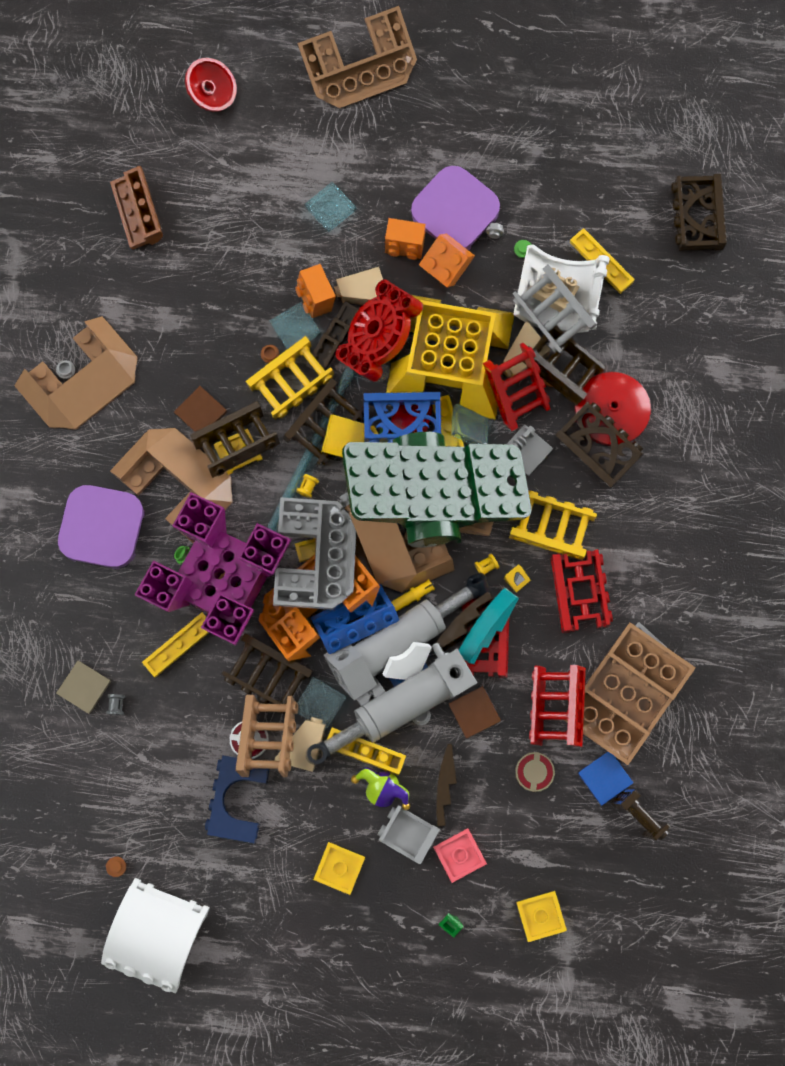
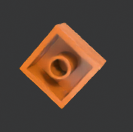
(405, 238)
(446, 260)
(315, 291)

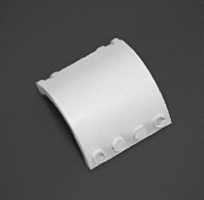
(586, 273)
(153, 935)

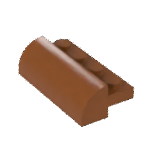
(136, 208)

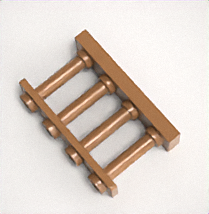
(250, 726)

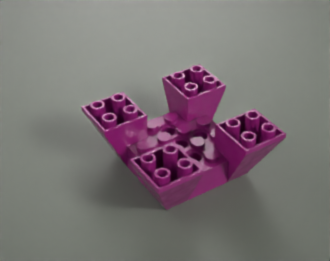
(252, 564)

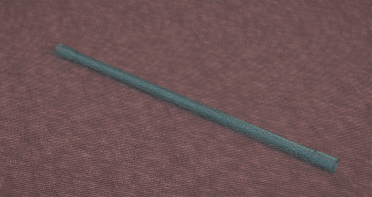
(343, 384)

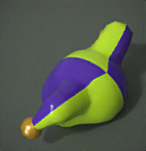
(382, 787)

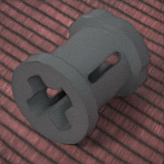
(115, 704)

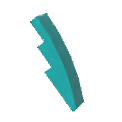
(489, 622)

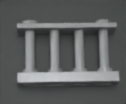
(560, 292)

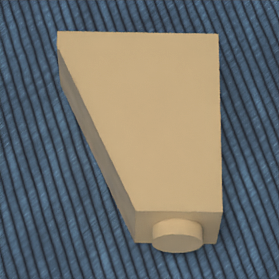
(358, 287)
(530, 338)
(308, 734)

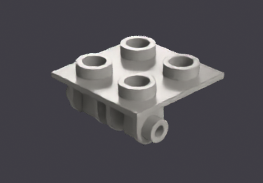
(532, 447)

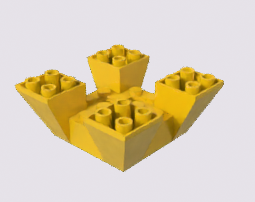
(425, 362)

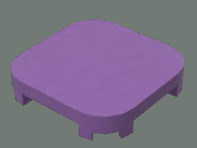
(456, 206)
(100, 526)

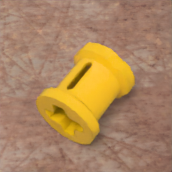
(307, 486)
(493, 564)

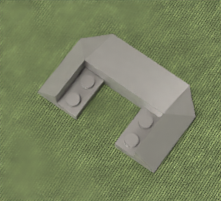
(334, 554)

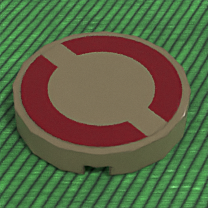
(534, 772)

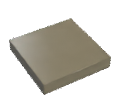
(83, 687)

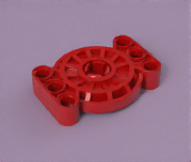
(379, 330)

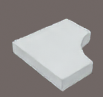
(408, 663)

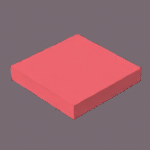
(459, 855)

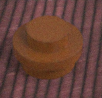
(269, 353)
(116, 866)

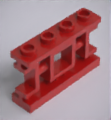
(564, 593)

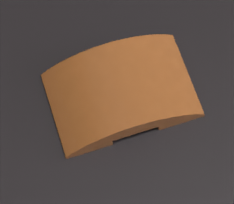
(631, 692)

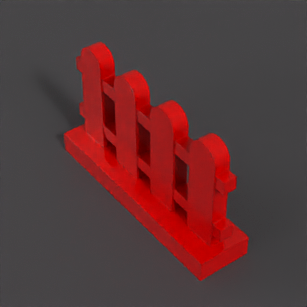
(496, 647)

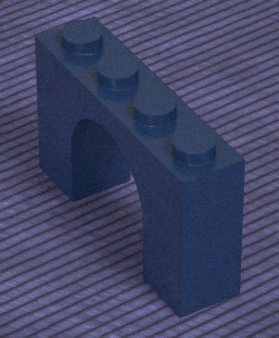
(221, 822)

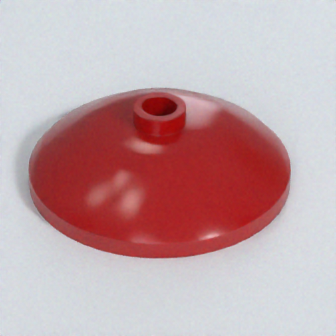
(218, 81)

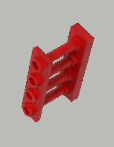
(499, 386)
(575, 710)

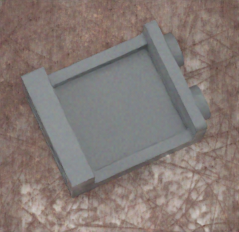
(408, 834)

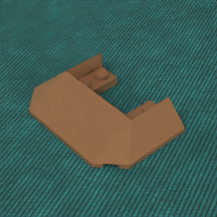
(351, 83)
(91, 388)
(176, 454)
(394, 563)

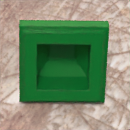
(451, 924)

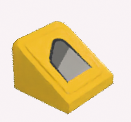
(517, 578)

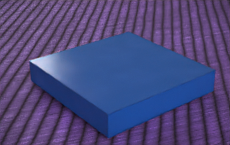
(605, 778)

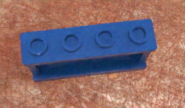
(381, 400)
(337, 634)

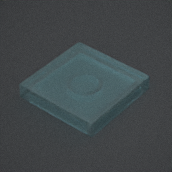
(330, 206)
(294, 325)
(469, 425)
(320, 702)

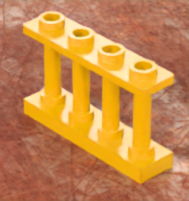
(273, 369)
(556, 544)

